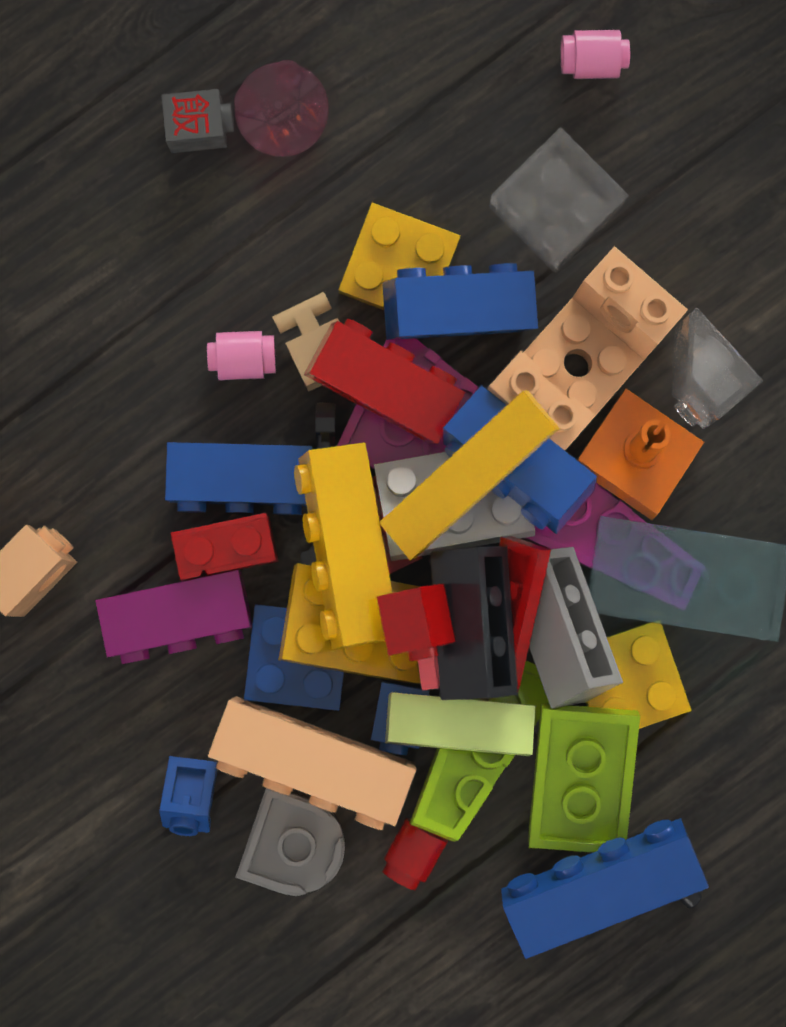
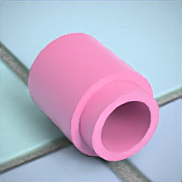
(594, 54)
(242, 355)

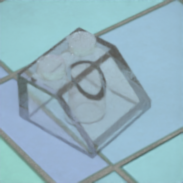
(707, 372)

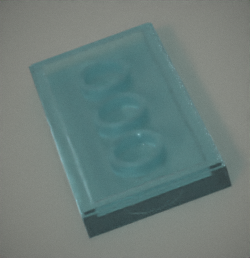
(688, 578)

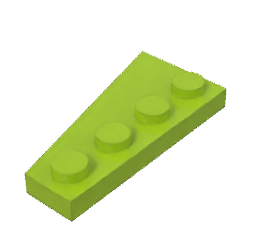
(463, 778)

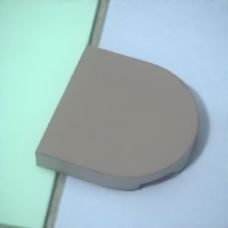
(292, 846)

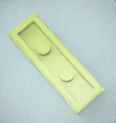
(460, 724)

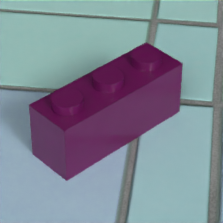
(174, 616)

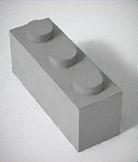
(569, 636)

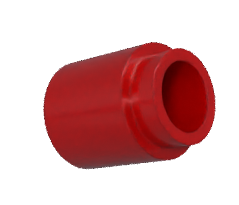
(413, 855)

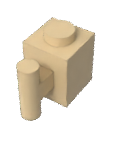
(304, 347)

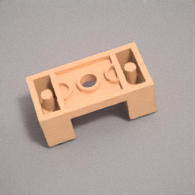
(611, 324)
(31, 568)

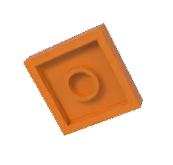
(639, 454)

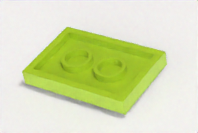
(582, 777)

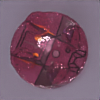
(281, 109)

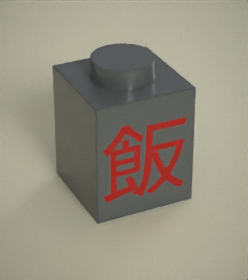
(196, 120)

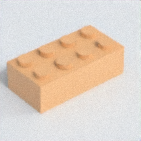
(313, 761)

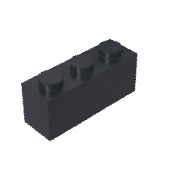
(480, 610)

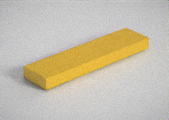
(469, 475)

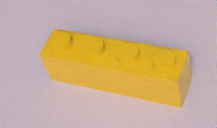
(346, 542)

